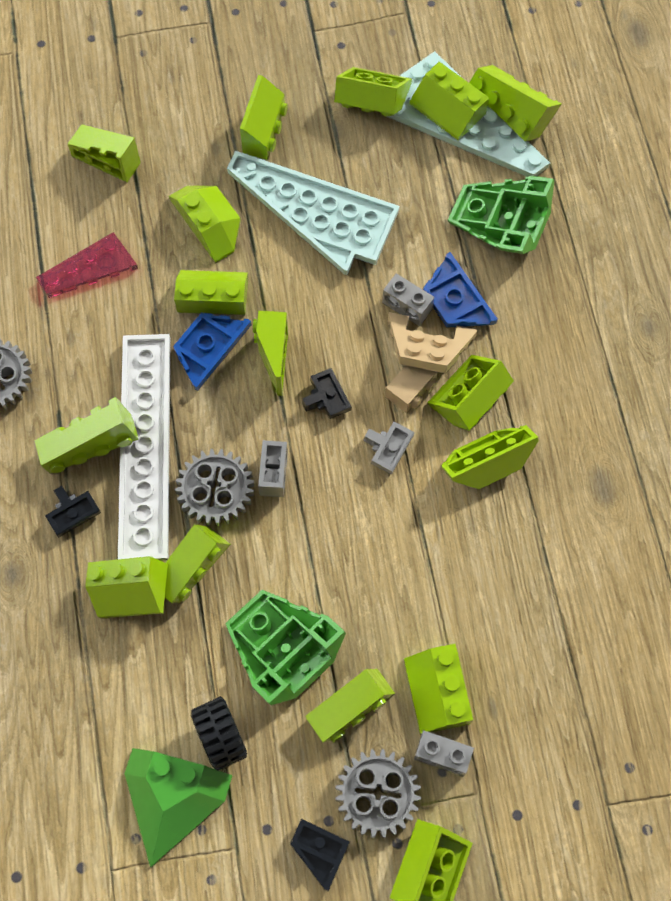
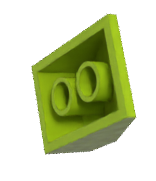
(272, 337)

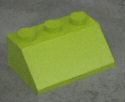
(371, 91)
(449, 101)
(262, 119)
(211, 292)
(471, 391)
(127, 586)
(438, 689)
(431, 865)

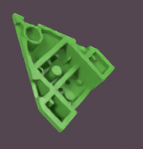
(171, 797)

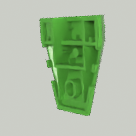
(505, 213)
(283, 645)

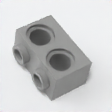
(408, 299)
(273, 468)
(443, 753)

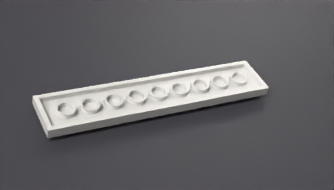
(145, 463)

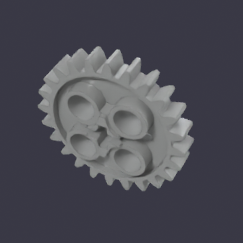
(13, 362)
(193, 484)
(375, 818)

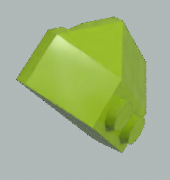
(209, 218)
(491, 457)

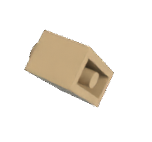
(410, 386)

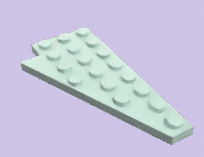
(487, 138)
(326, 215)

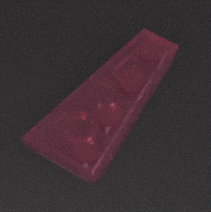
(93, 263)

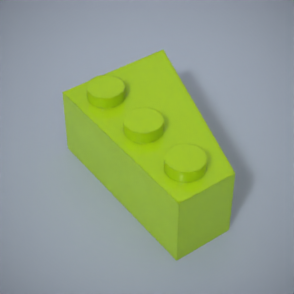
(106, 151)
(192, 560)
(350, 705)

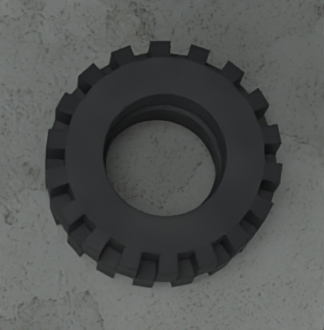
(218, 733)

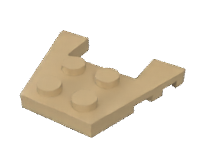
(427, 350)

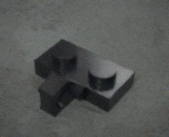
(327, 395)
(71, 511)

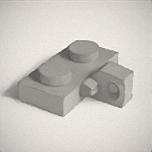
(389, 446)

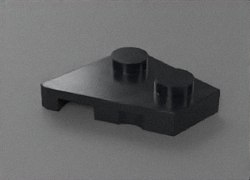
(319, 851)

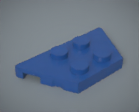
(457, 298)
(207, 344)

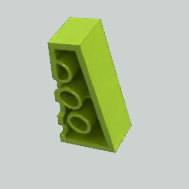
(515, 102)
(87, 437)

